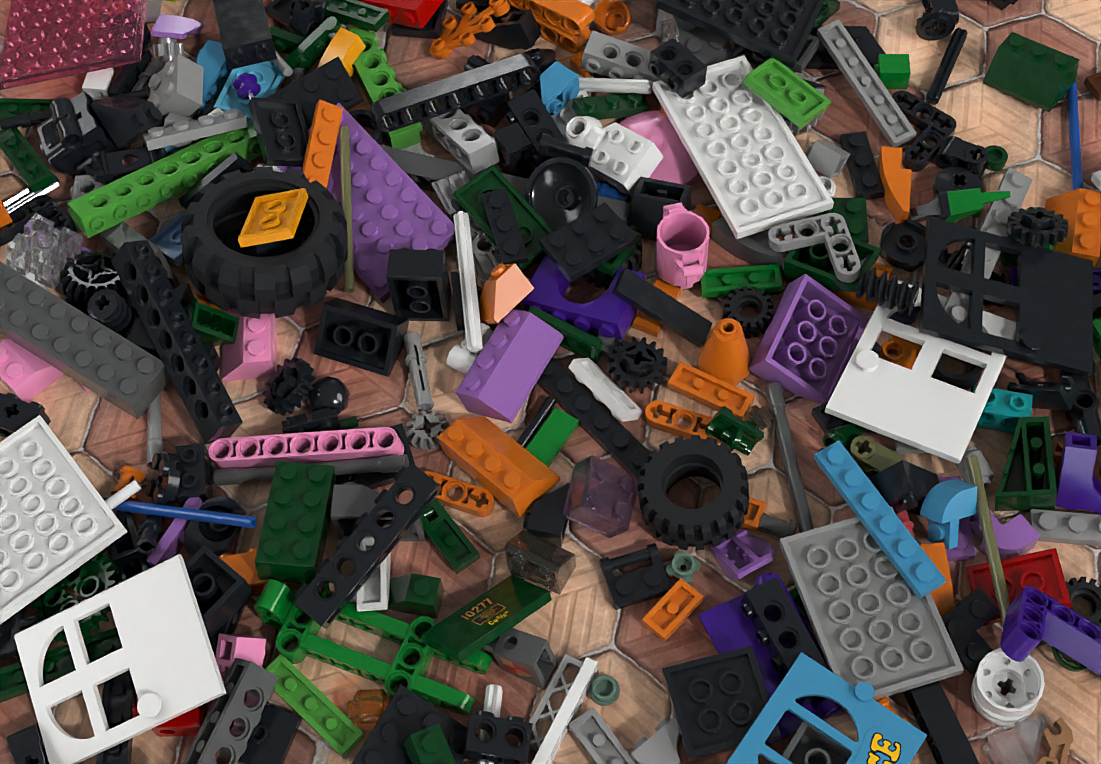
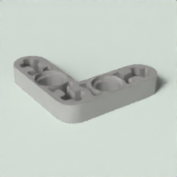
(822, 234)

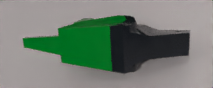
(956, 205)

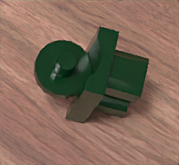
(734, 431)

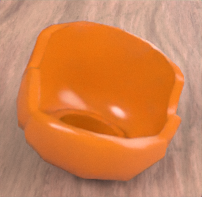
(612, 17)

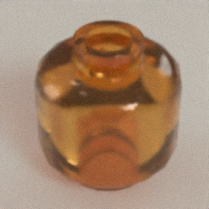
(367, 707)

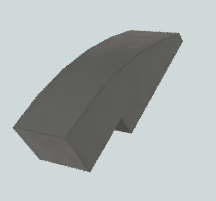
(751, 249)

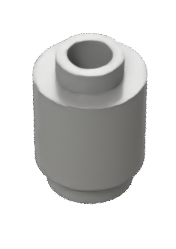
(986, 472)

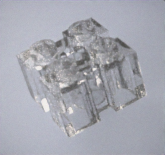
(43, 250)

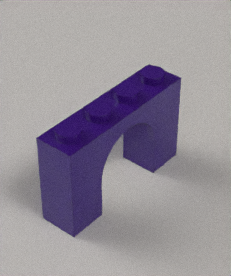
(606, 315)
(1076, 481)

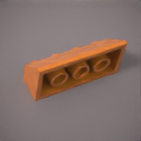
(497, 462)

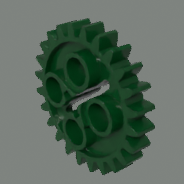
(87, 580)

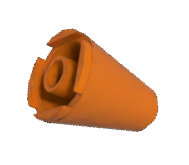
(726, 353)

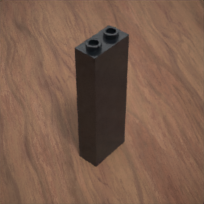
(244, 32)

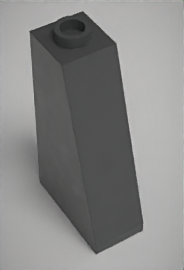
(115, 237)

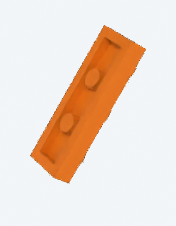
(710, 390)

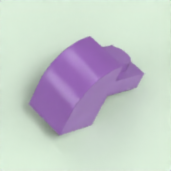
(1012, 538)

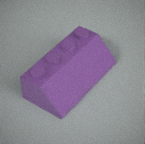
(509, 366)

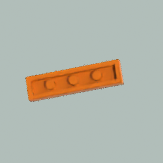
(322, 142)

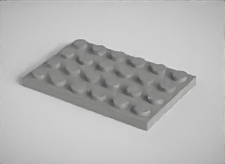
(866, 611)

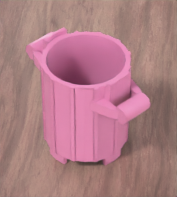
(681, 246)

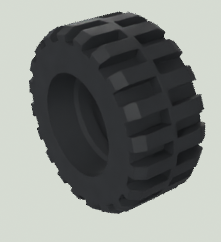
(690, 459)

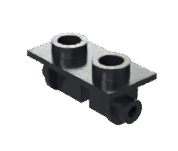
(323, 420)

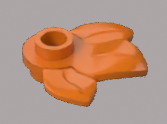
(905, 351)

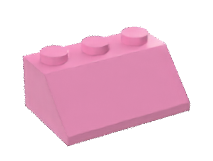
(254, 349)

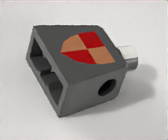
(524, 656)

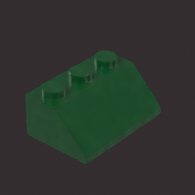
(1031, 71)

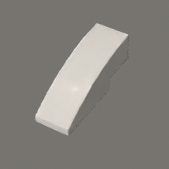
(375, 592)

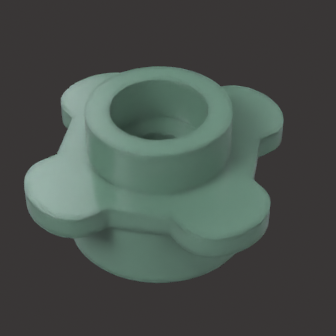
(683, 559)

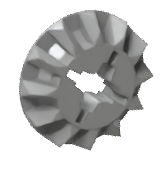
(418, 437)

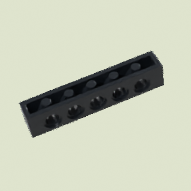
(346, 586)

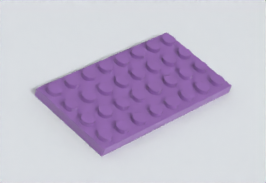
(386, 208)

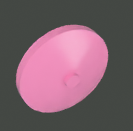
(676, 163)

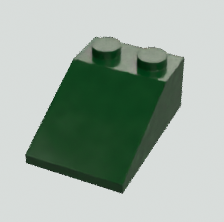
(816, 263)

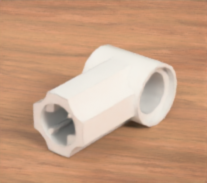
(460, 358)

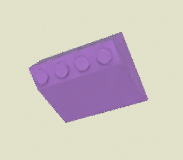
(808, 341)

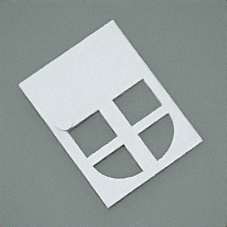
(910, 402)
(161, 646)

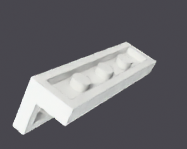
(575, 696)

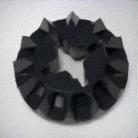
(945, 25)

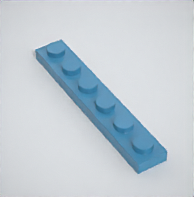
(879, 520)

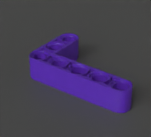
(1039, 617)

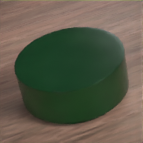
(996, 159)

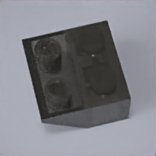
(539, 561)

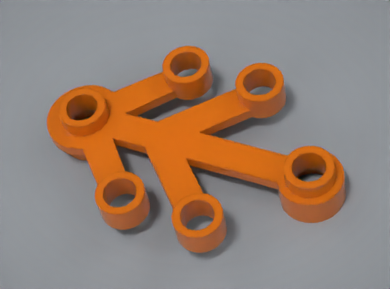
(464, 36)

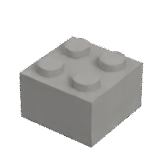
(177, 87)

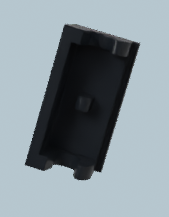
(1047, 394)

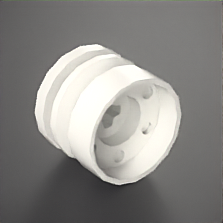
(1022, 680)

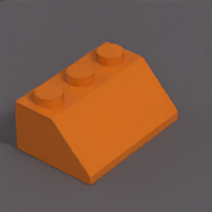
(1083, 213)

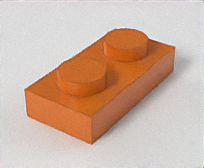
(672, 610)

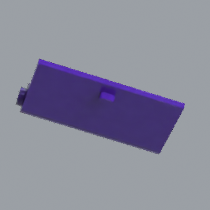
(732, 631)

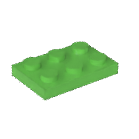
(786, 92)

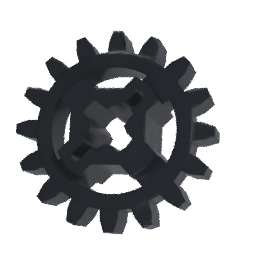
(1037, 227)
(637, 365)
(288, 386)

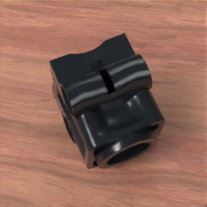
(73, 135)

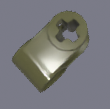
(874, 457)

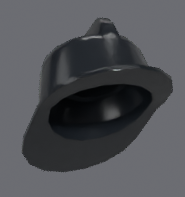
(212, 535)

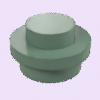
(604, 690)

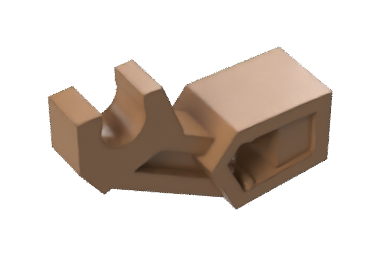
(1057, 745)

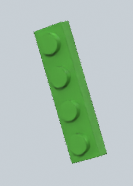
(314, 707)

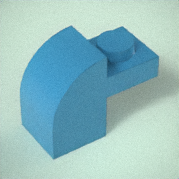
(945, 506)

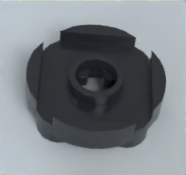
(895, 253)
(165, 478)

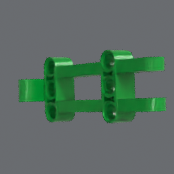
(277, 609)

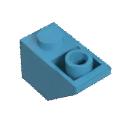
(558, 87)

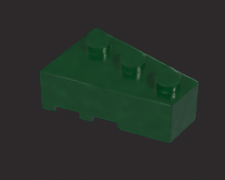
(1029, 471)

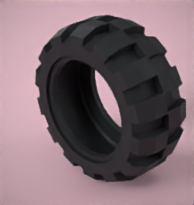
(271, 282)

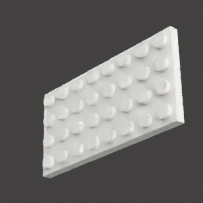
(744, 151)

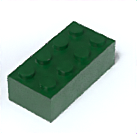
(296, 522)

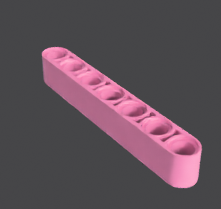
(295, 443)

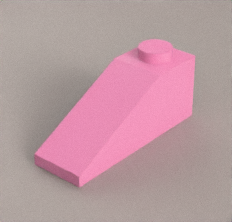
(237, 646)

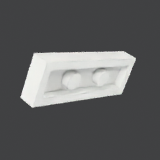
(605, 390)

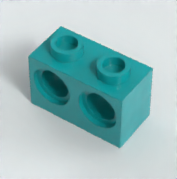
(1004, 410)

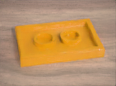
(273, 217)

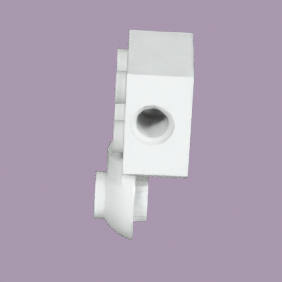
(618, 153)

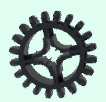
(88, 275)

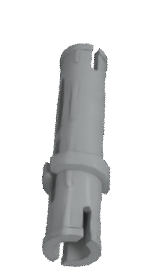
(416, 361)

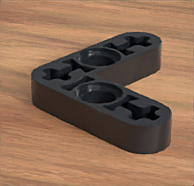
(930, 131)
(42, 206)

